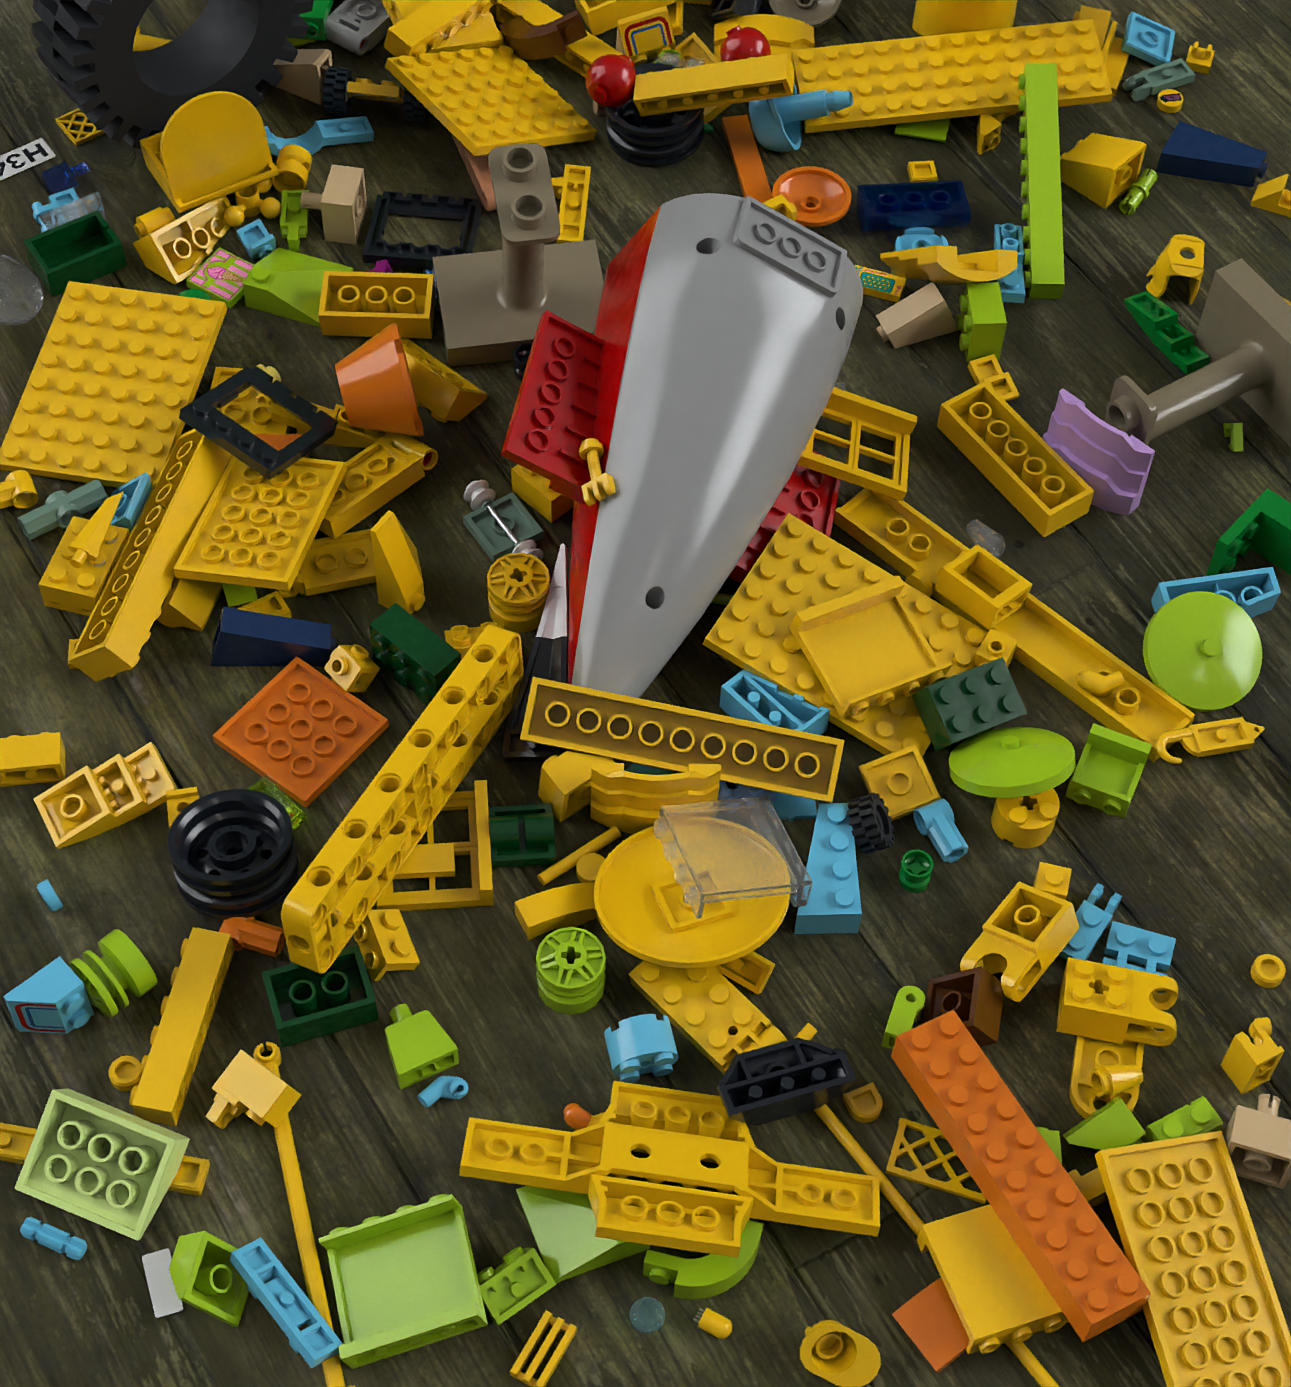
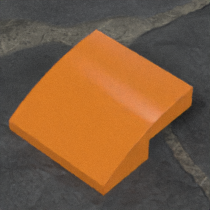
(934, 1325)

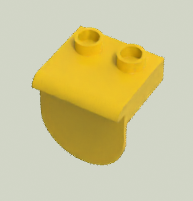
(209, 150)

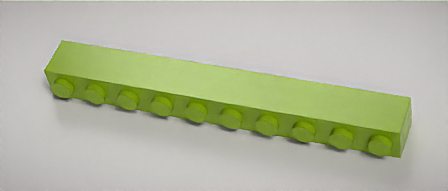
(1042, 181)

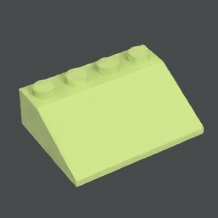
(101, 1162)

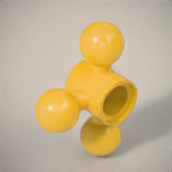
(250, 204)

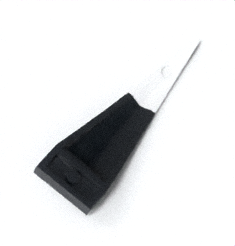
(546, 661)

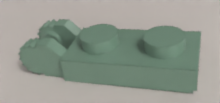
(1158, 79)

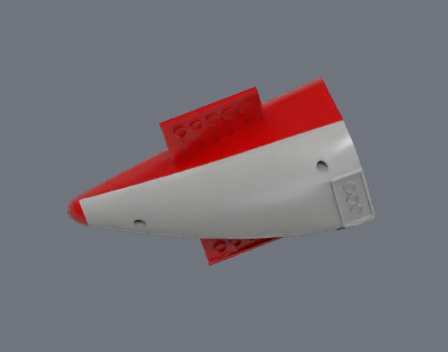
(704, 391)

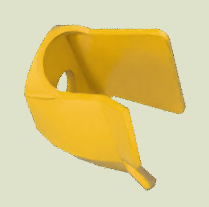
(1173, 264)

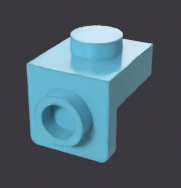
(256, 240)

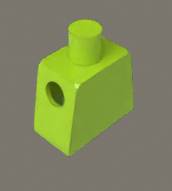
(418, 1046)

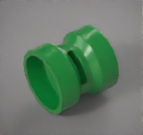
(915, 871)

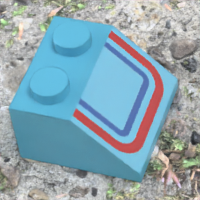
(50, 1001)

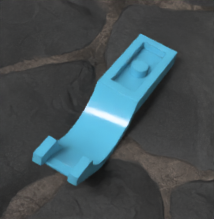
(325, 134)

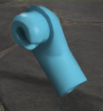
(443, 1087)

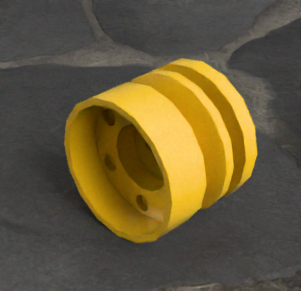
(517, 591)

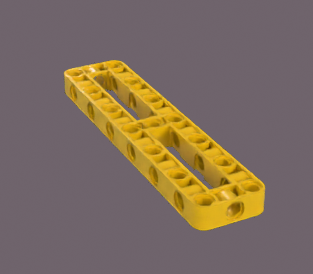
(402, 801)

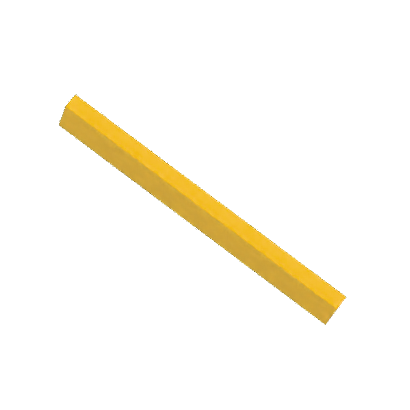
(1045, 639)

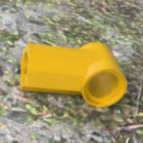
(18, 490)

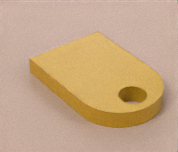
(1095, 1052)

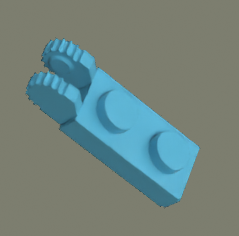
(1092, 924)

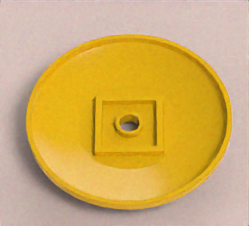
(649, 918)

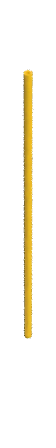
(914, 1222)

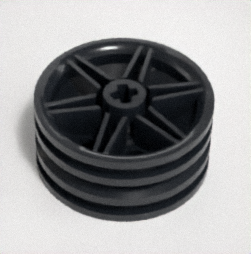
(655, 138)
(233, 854)

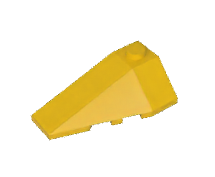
(184, 243)

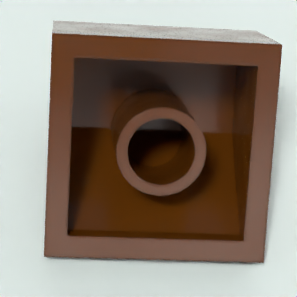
(975, 999)

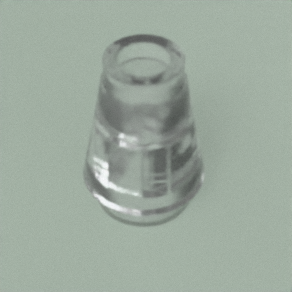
(986, 537)

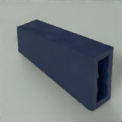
(1210, 157)
(269, 640)

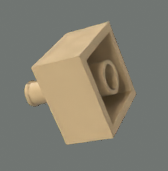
(341, 204)
(1260, 1143)

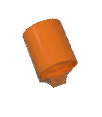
(254, 935)

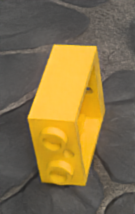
(973, 600)

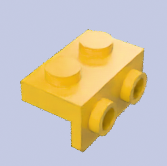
(385, 943)

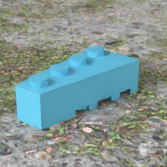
(1250, 589)
(832, 866)

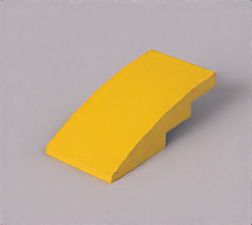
(105, 797)

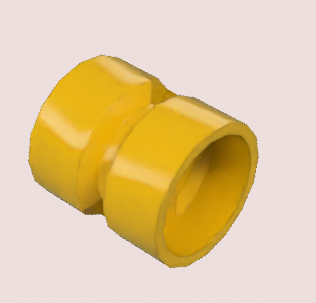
(293, 168)

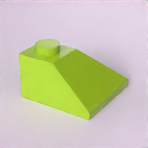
(207, 1277)

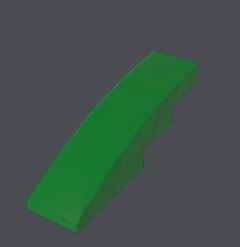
(1165, 332)

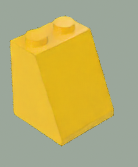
(1102, 167)

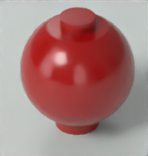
(744, 44)
(611, 80)

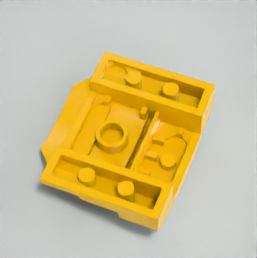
(781, 31)
(945, 267)
(635, 799)

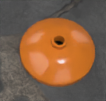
(816, 193)

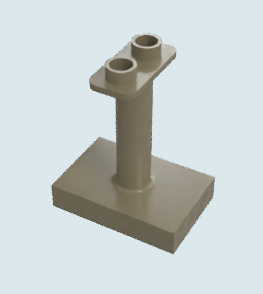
(497, 297)
(1249, 350)

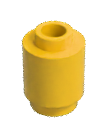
(152, 221)

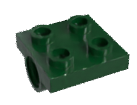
(522, 835)

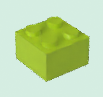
(981, 320)

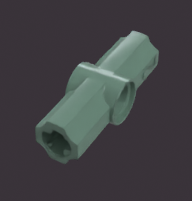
(60, 509)

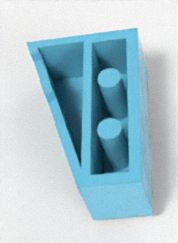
(761, 701)

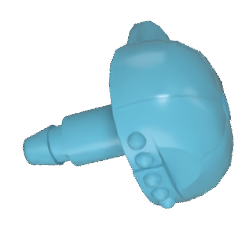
(779, 119)

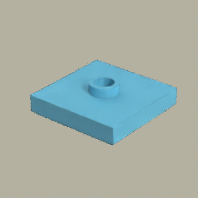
(1148, 39)

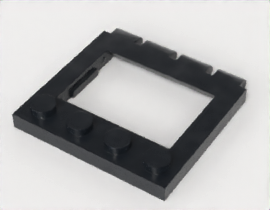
(415, 204)
(243, 444)

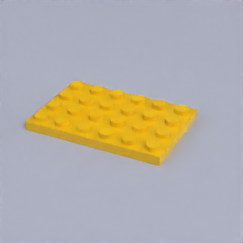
(260, 527)

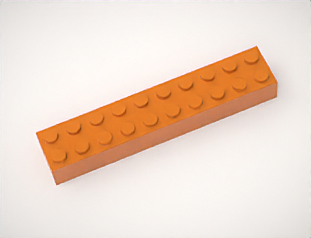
(1020, 1176)

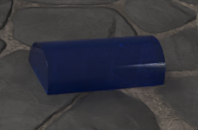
(912, 205)

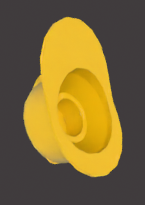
(839, 1354)

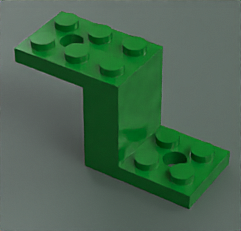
(1262, 528)

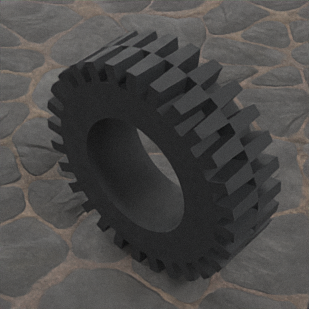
(138, 91)

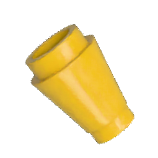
(1113, 1079)

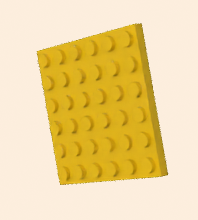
(490, 99)

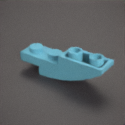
(1012, 285)

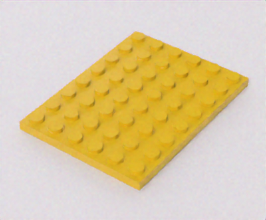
(111, 384)
(805, 570)

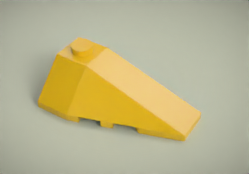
(396, 565)

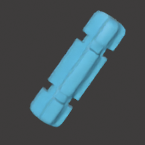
(53, 1238)

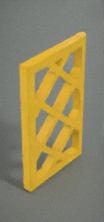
(919, 1174)

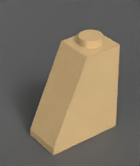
(305, 74)
(916, 318)

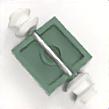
(501, 524)

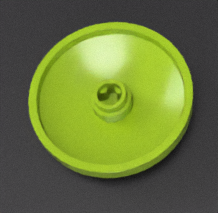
(1202, 651)
(1012, 762)

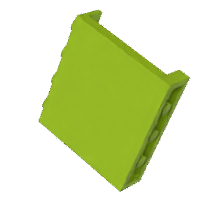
(404, 1280)

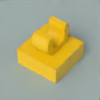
(1199, 58)

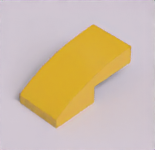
(989, 370)

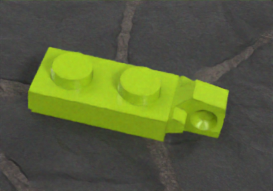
(293, 218)

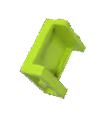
(1108, 771)

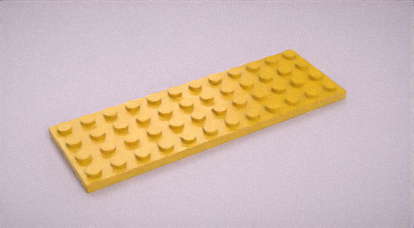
(950, 73)

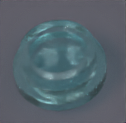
(647, 1315)

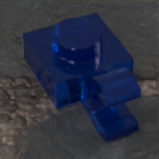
(62, 177)

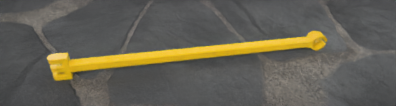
(301, 1218)

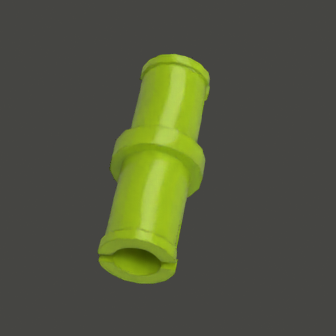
(1138, 191)

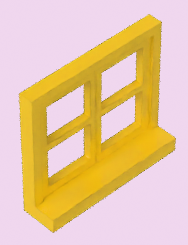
(873, 418)
(480, 853)

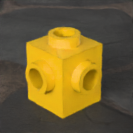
(351, 668)

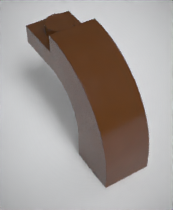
(543, 40)

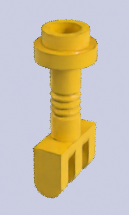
(600, 483)

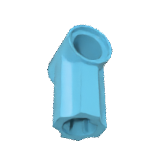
(938, 823)

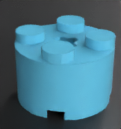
(641, 1047)

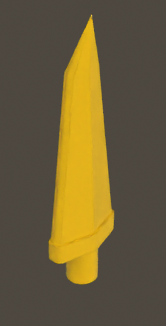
(90, 538)

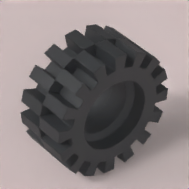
(871, 823)

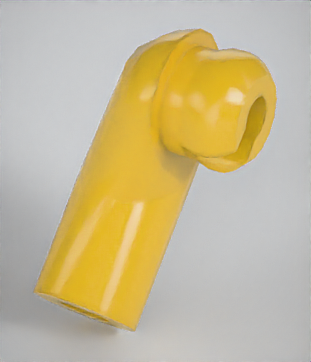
(1099, 683)

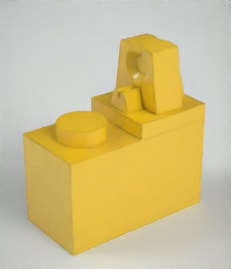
(253, 1090)

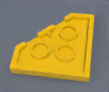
(250, 408)

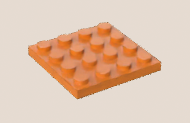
(301, 731)

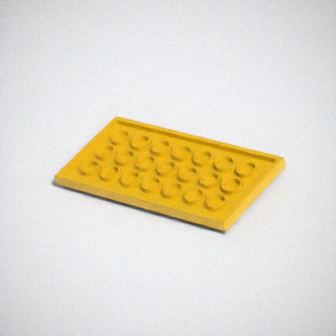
(1201, 1260)

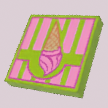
(221, 277)

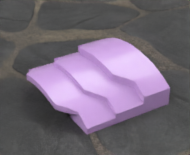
(1099, 454)

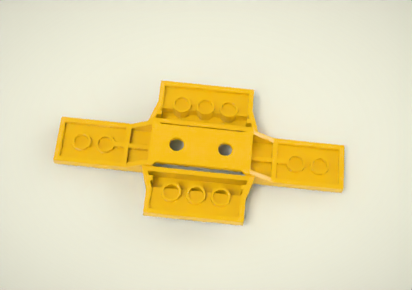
(677, 1134)

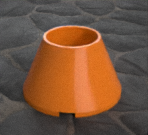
(379, 386)

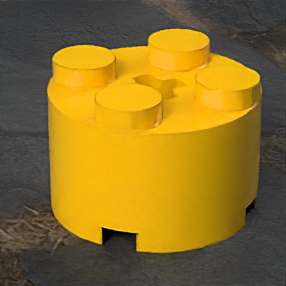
(1026, 819)

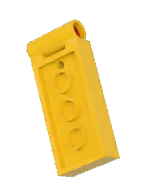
(375, 479)
(706, 1010)

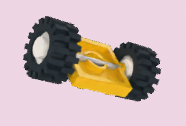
(340, 89)

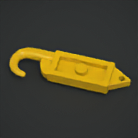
(1210, 738)

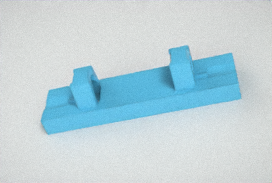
(285, 1302)

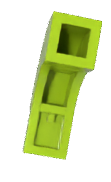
(705, 1275)

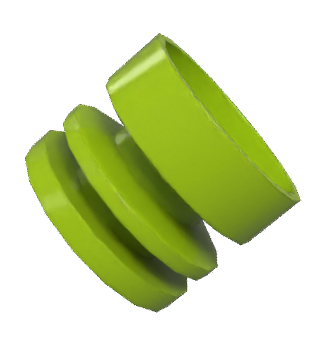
(118, 969)
(570, 986)

